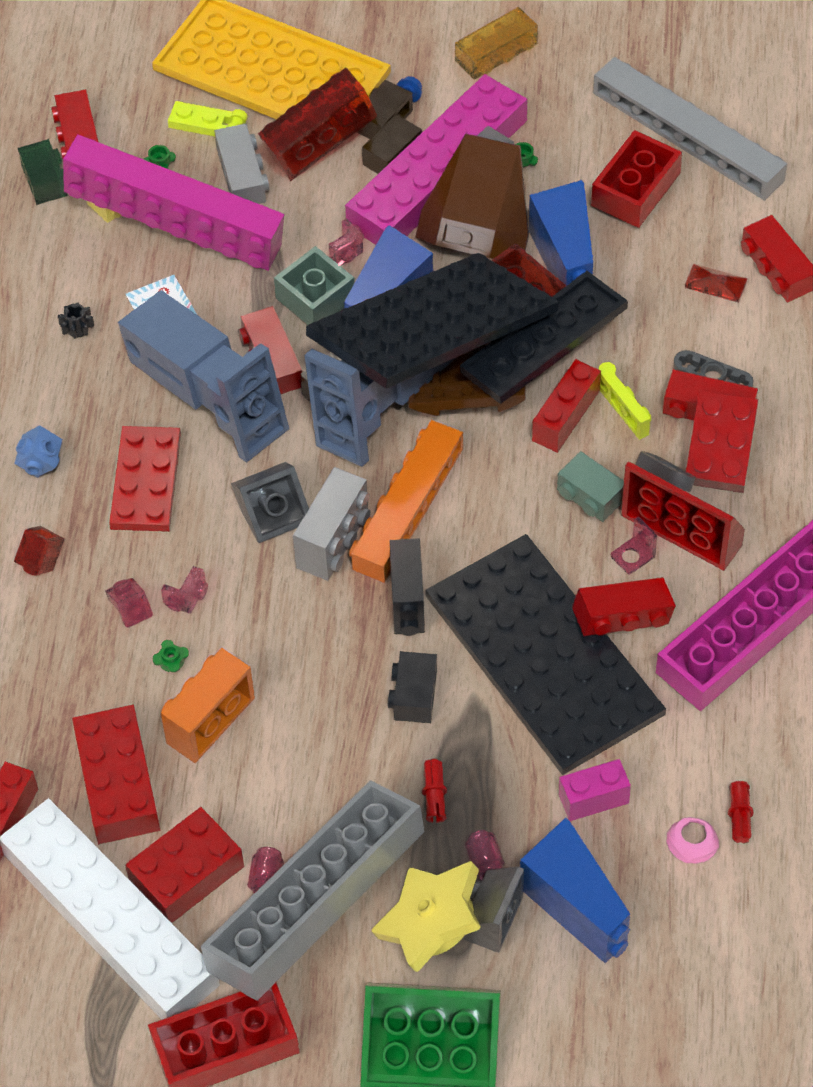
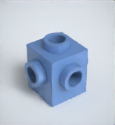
(38, 451)

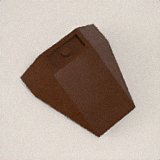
(478, 200)

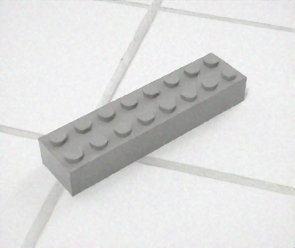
(312, 890)

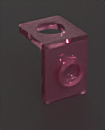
(643, 542)

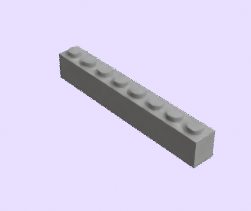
(690, 128)

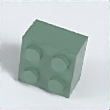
(313, 286)

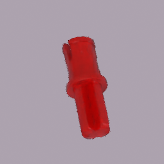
(434, 790)
(740, 811)

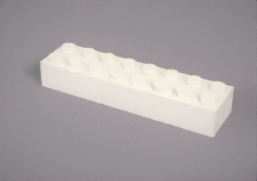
(108, 911)

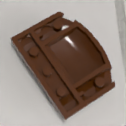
(454, 391)

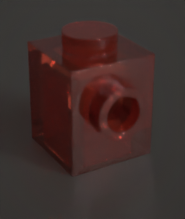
(38, 550)

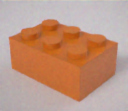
(207, 704)

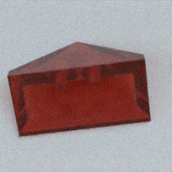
(716, 283)

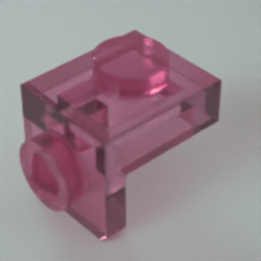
(348, 245)
(187, 596)
(129, 601)

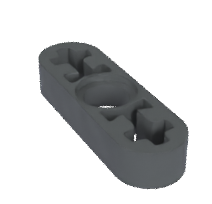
(707, 364)
(665, 470)

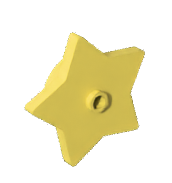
(431, 913)

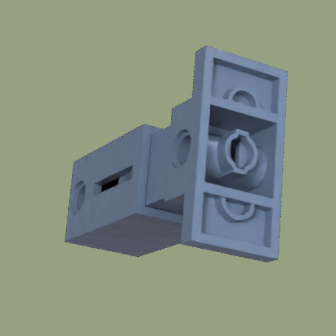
(203, 370)
(349, 403)

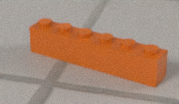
(407, 499)

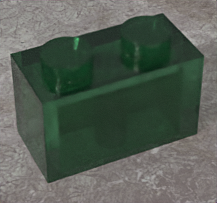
(43, 171)

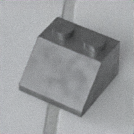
(271, 501)
(496, 905)

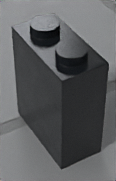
(407, 586)

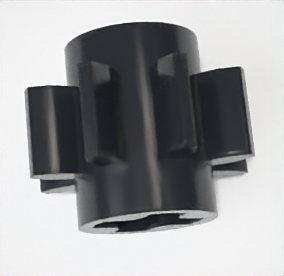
(76, 320)

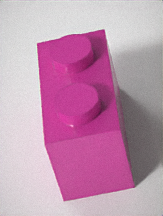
(594, 790)

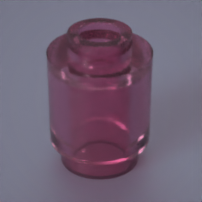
(484, 852)
(264, 866)

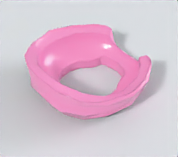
(691, 852)

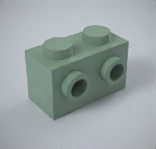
(590, 486)

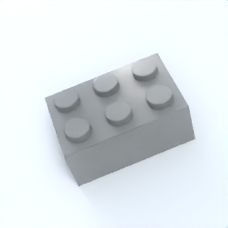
(331, 524)

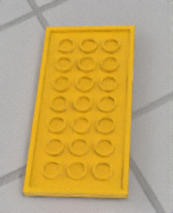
(258, 58)

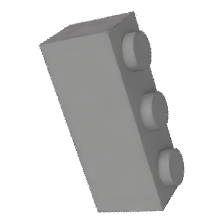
(241, 163)

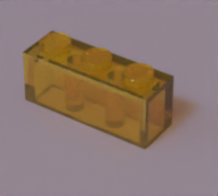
(496, 43)

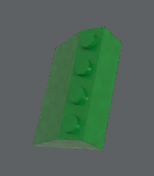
(429, 1036)

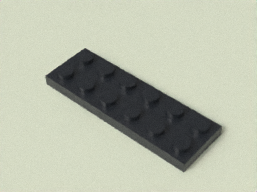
(525, 353)

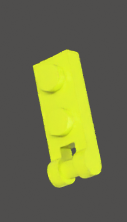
(203, 119)
(624, 401)

